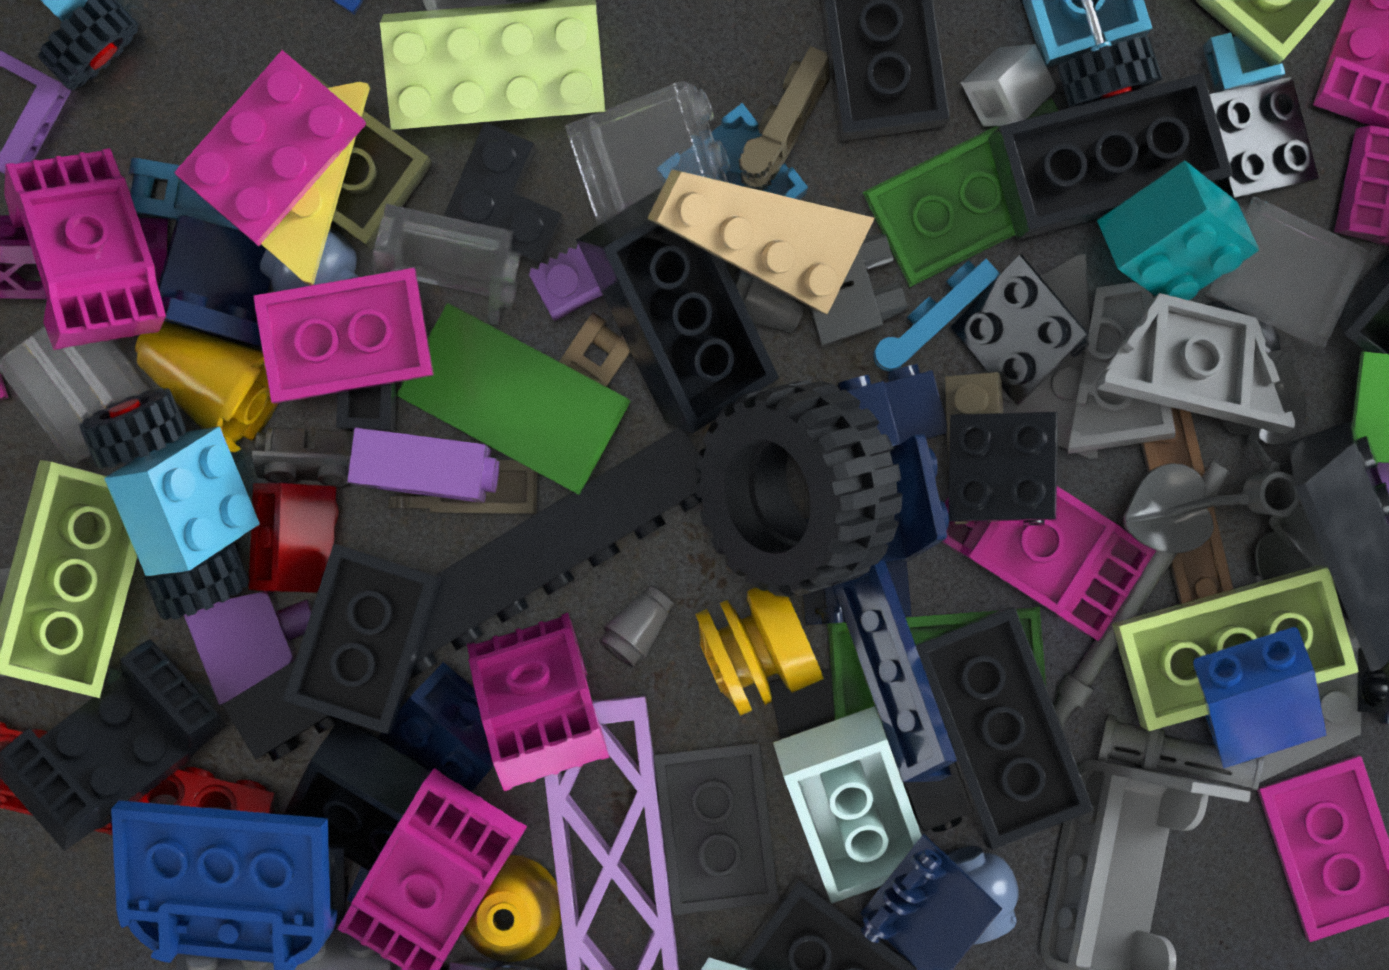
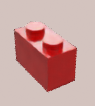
(292, 537)

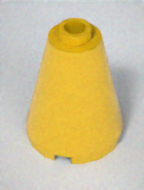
(210, 379)
(534, 901)

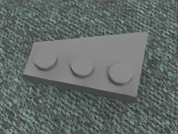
(1106, 417)

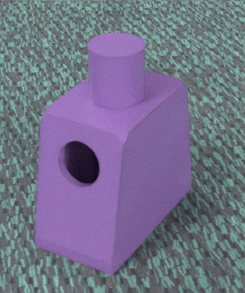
(246, 640)

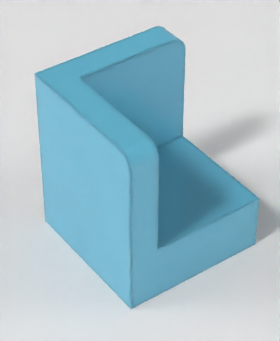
(1236, 65)

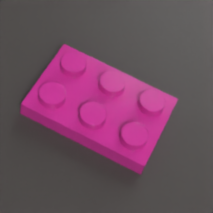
(270, 148)
(343, 335)
(1330, 846)

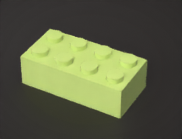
(492, 63)
(66, 583)
(1163, 643)

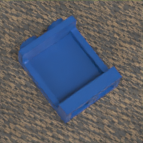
(1260, 697)

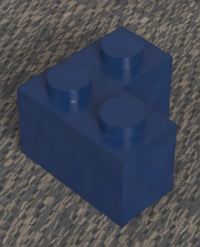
(903, 405)

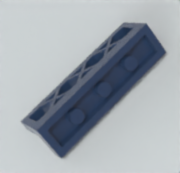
(896, 676)

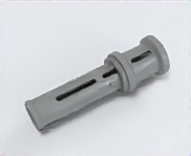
(1155, 750)

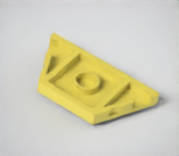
(303, 232)

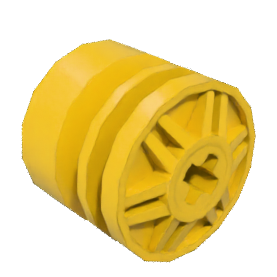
(757, 648)

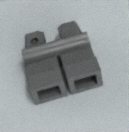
(859, 306)

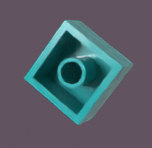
(1178, 234)

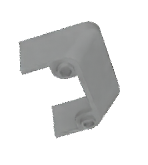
(1113, 867)

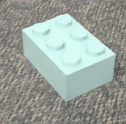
(849, 801)

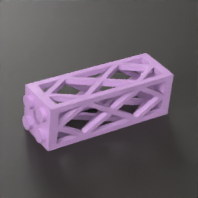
(562, 809)

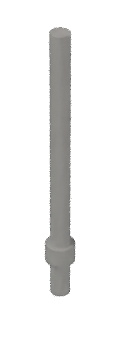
(1077, 687)

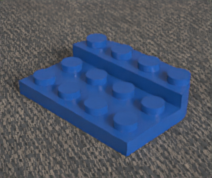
(222, 882)

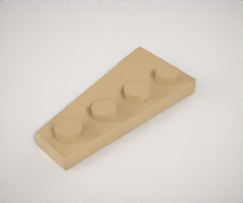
(773, 237)

